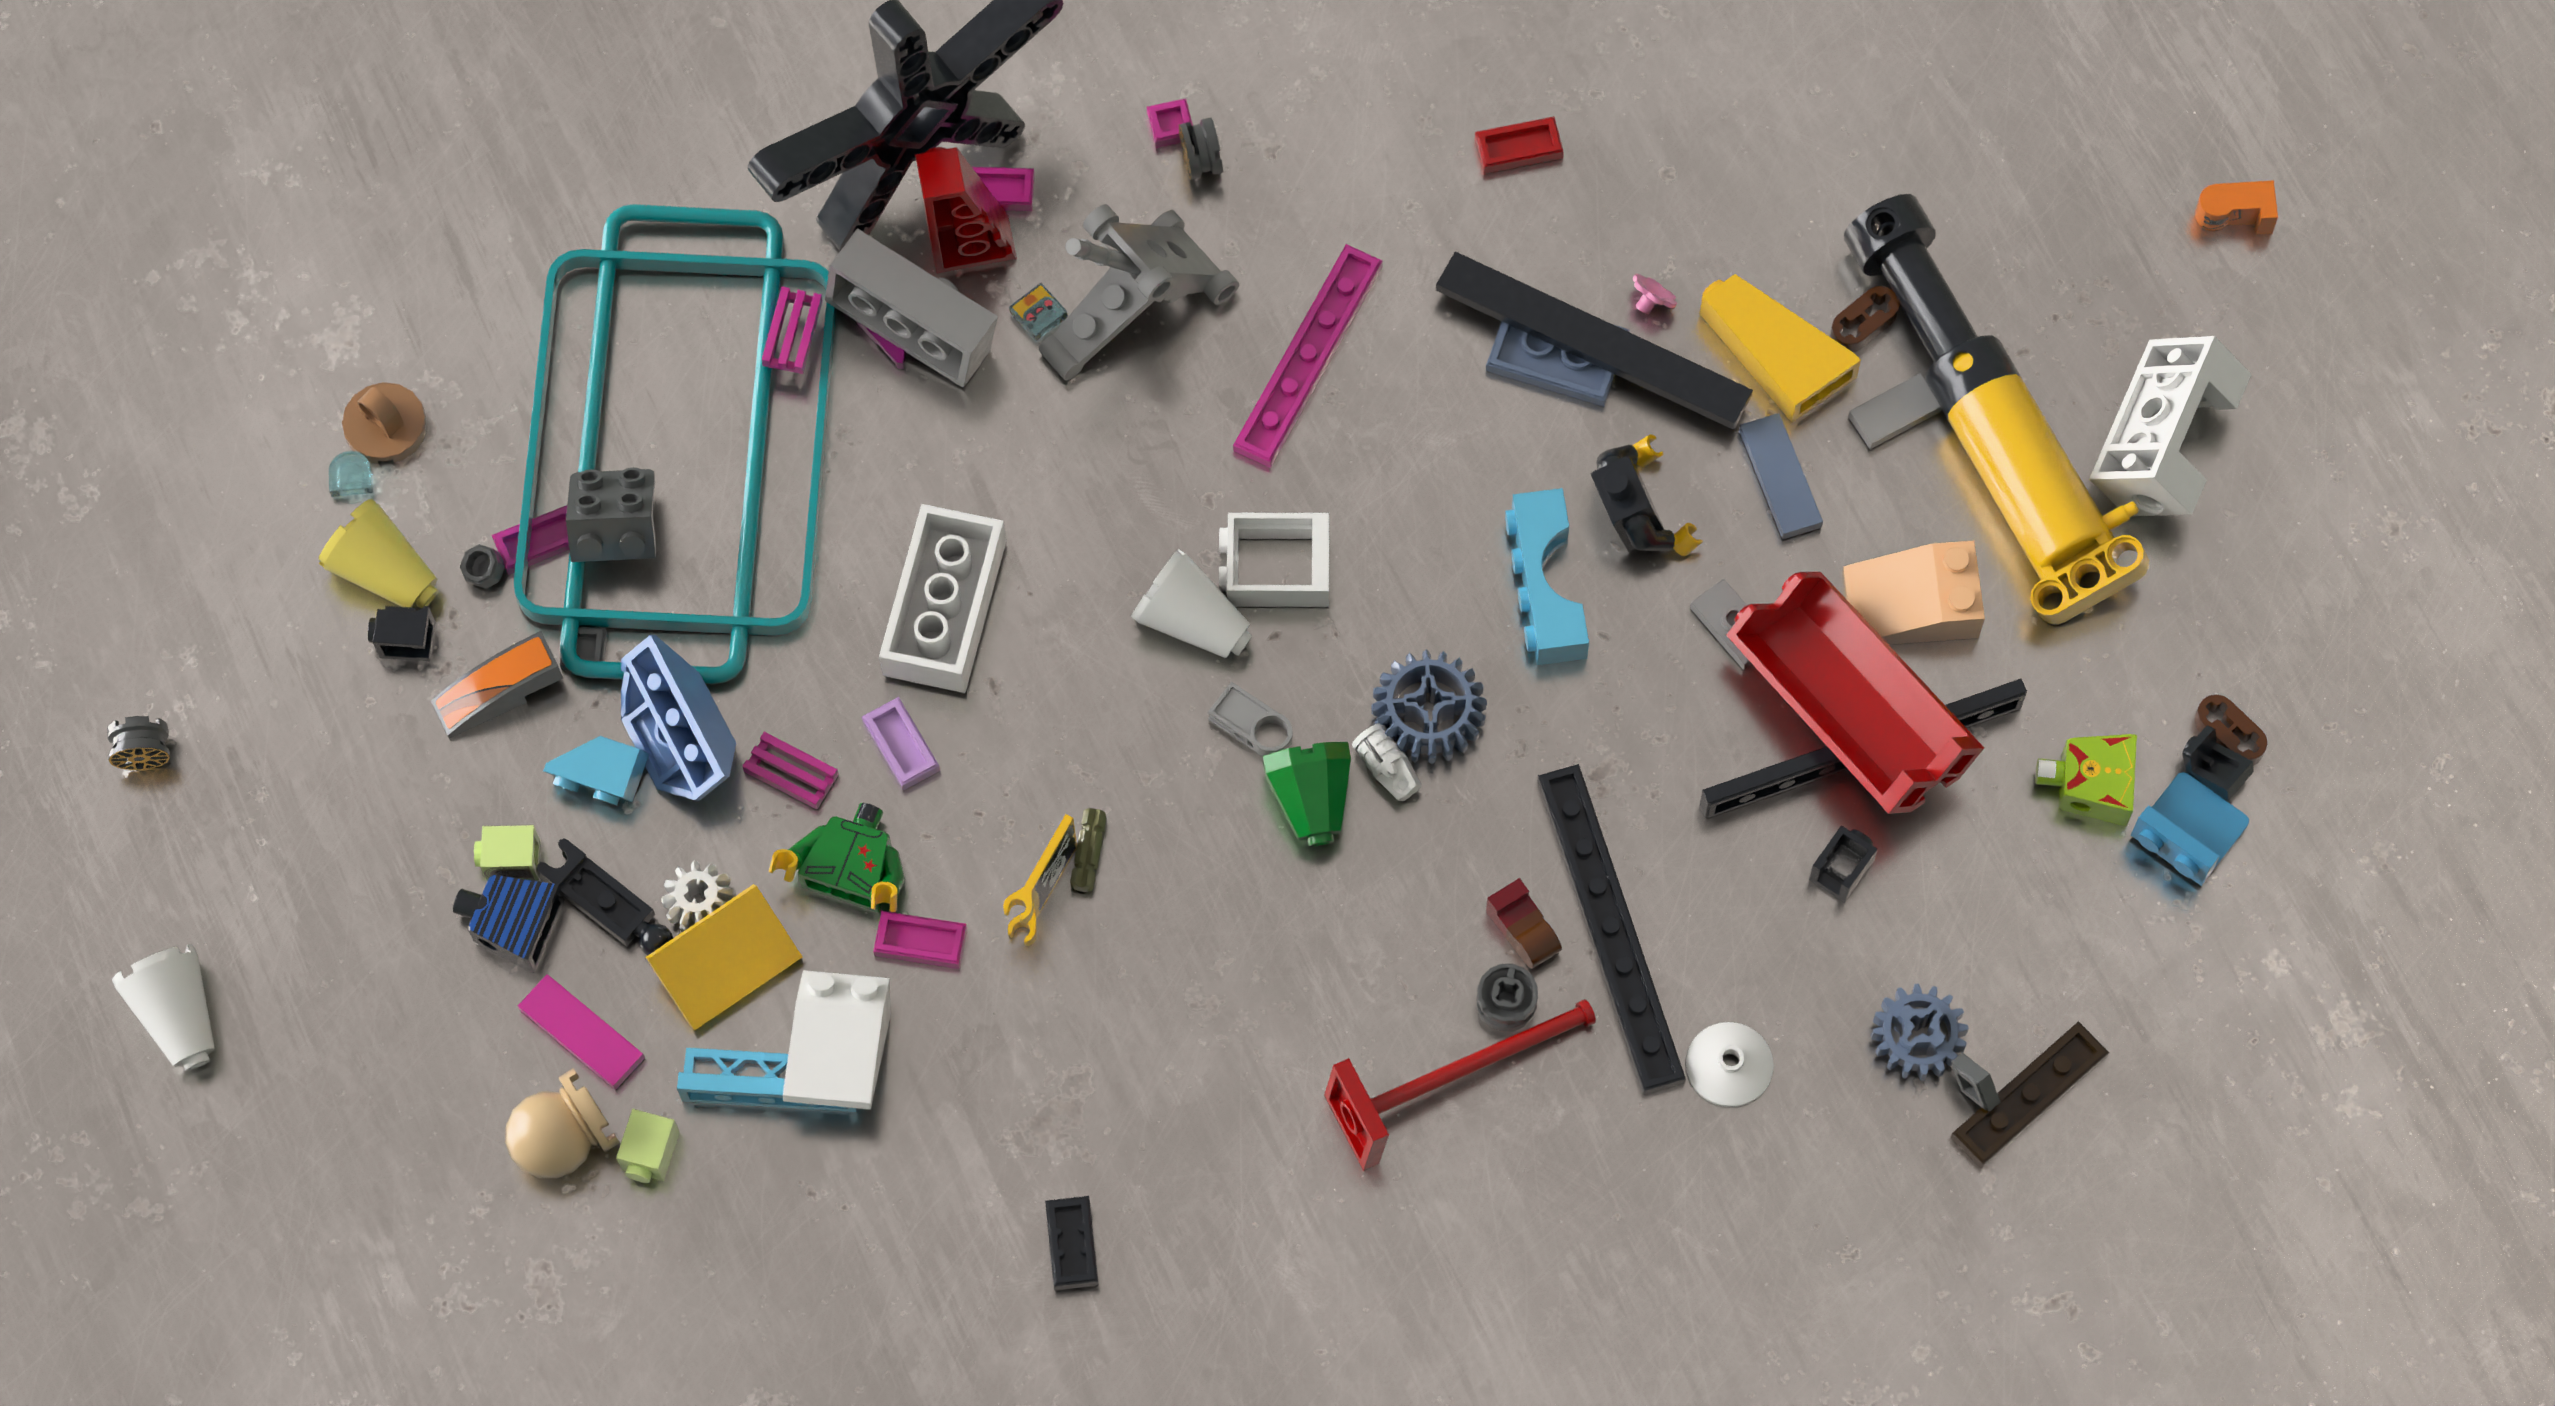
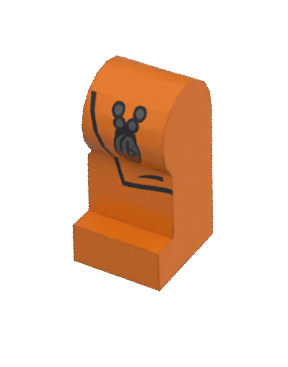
(2238, 205)

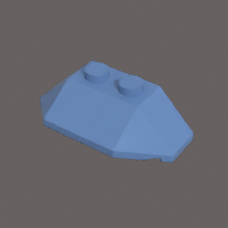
(674, 721)

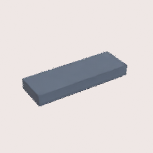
(1780, 476)

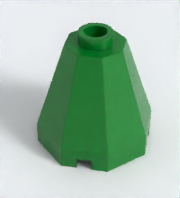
(1311, 788)

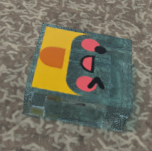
(1038, 311)

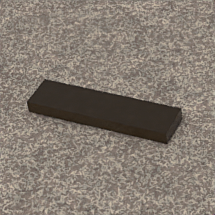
(2030, 1094)

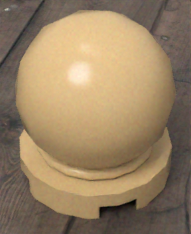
(555, 1130)

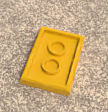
(724, 957)

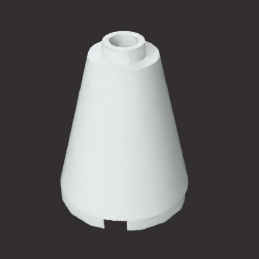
(1192, 609)
(171, 1004)

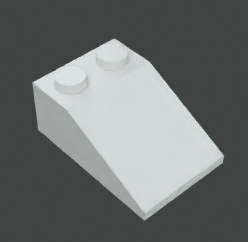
(837, 1039)

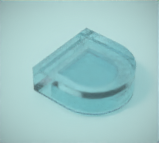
(350, 475)

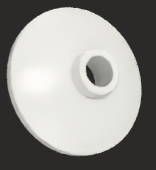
(1723, 1083)

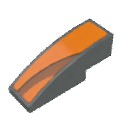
(497, 685)

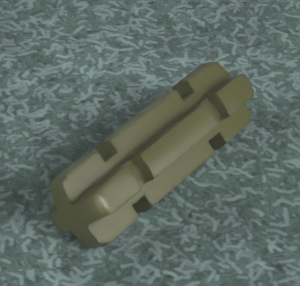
(1088, 850)

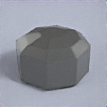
(482, 566)

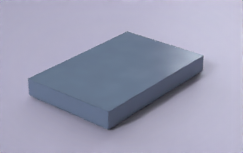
(1547, 366)

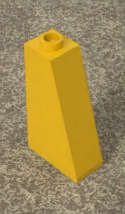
(1777, 347)

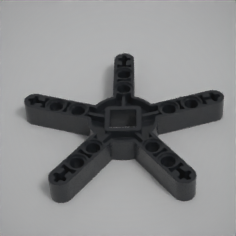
(904, 113)

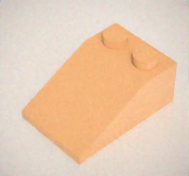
(1919, 593)

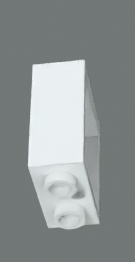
(1276, 526)

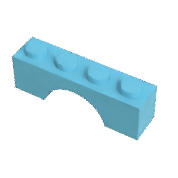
(1556, 624)

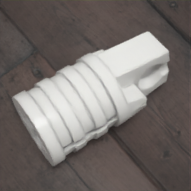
(1387, 762)

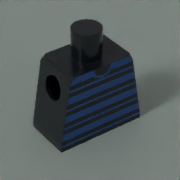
(512, 917)

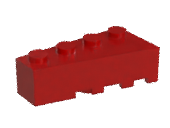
(961, 213)

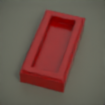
(1519, 145)

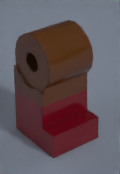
(1523, 924)

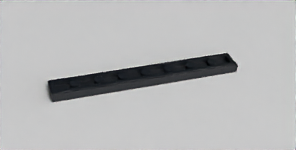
(1594, 340)
(1824, 763)
(1611, 930)

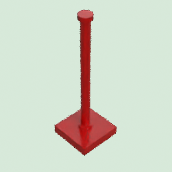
(1360, 1114)

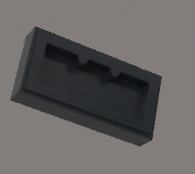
(1071, 1243)

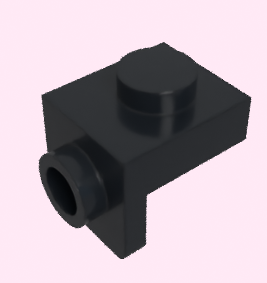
(2215, 765)

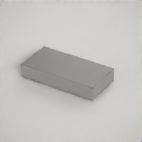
(1894, 411)

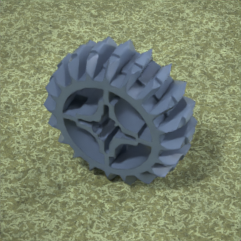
(1446, 705)

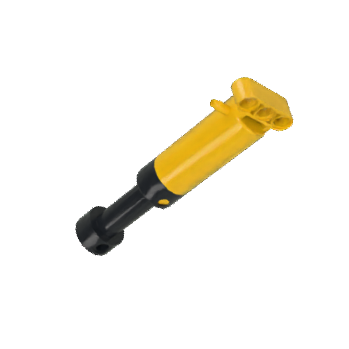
(1998, 421)

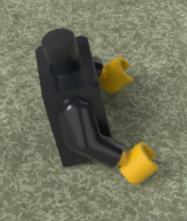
(1630, 503)

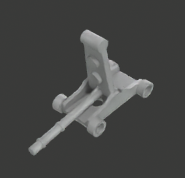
(1144, 268)

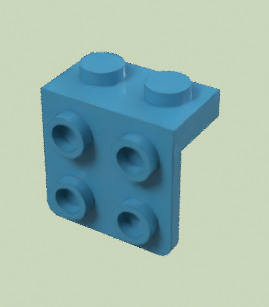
(2190, 827)

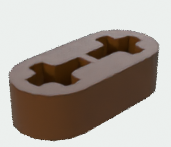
(1859, 312)
(2233, 728)

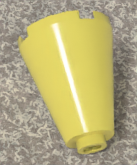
(379, 558)

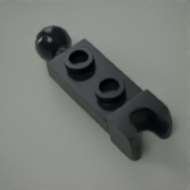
(604, 899)

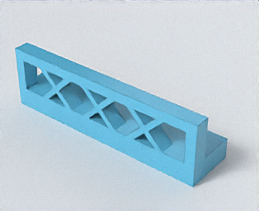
(738, 1090)

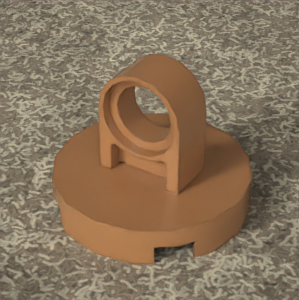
(384, 422)

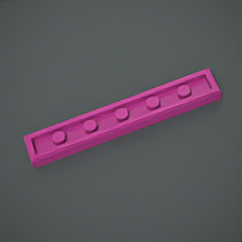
(1307, 356)

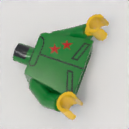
(847, 861)

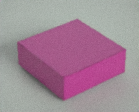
(1165, 121)

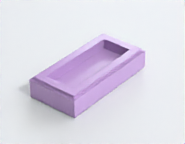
(900, 743)

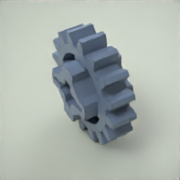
(1909, 1019)

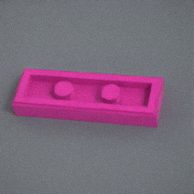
(581, 1031)

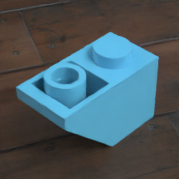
(601, 765)

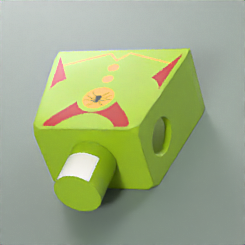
(2094, 776)

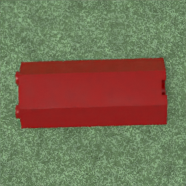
(1855, 692)

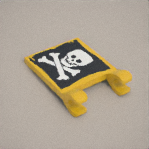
(1042, 880)

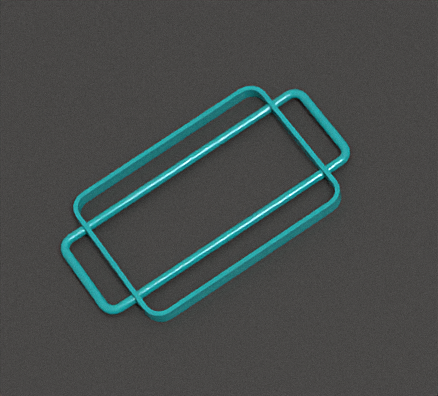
(608, 260)

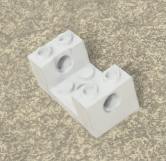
(2142, 451)

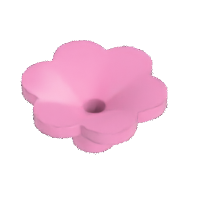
(1652, 294)

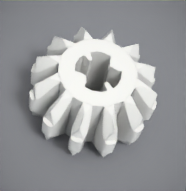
(706, 883)

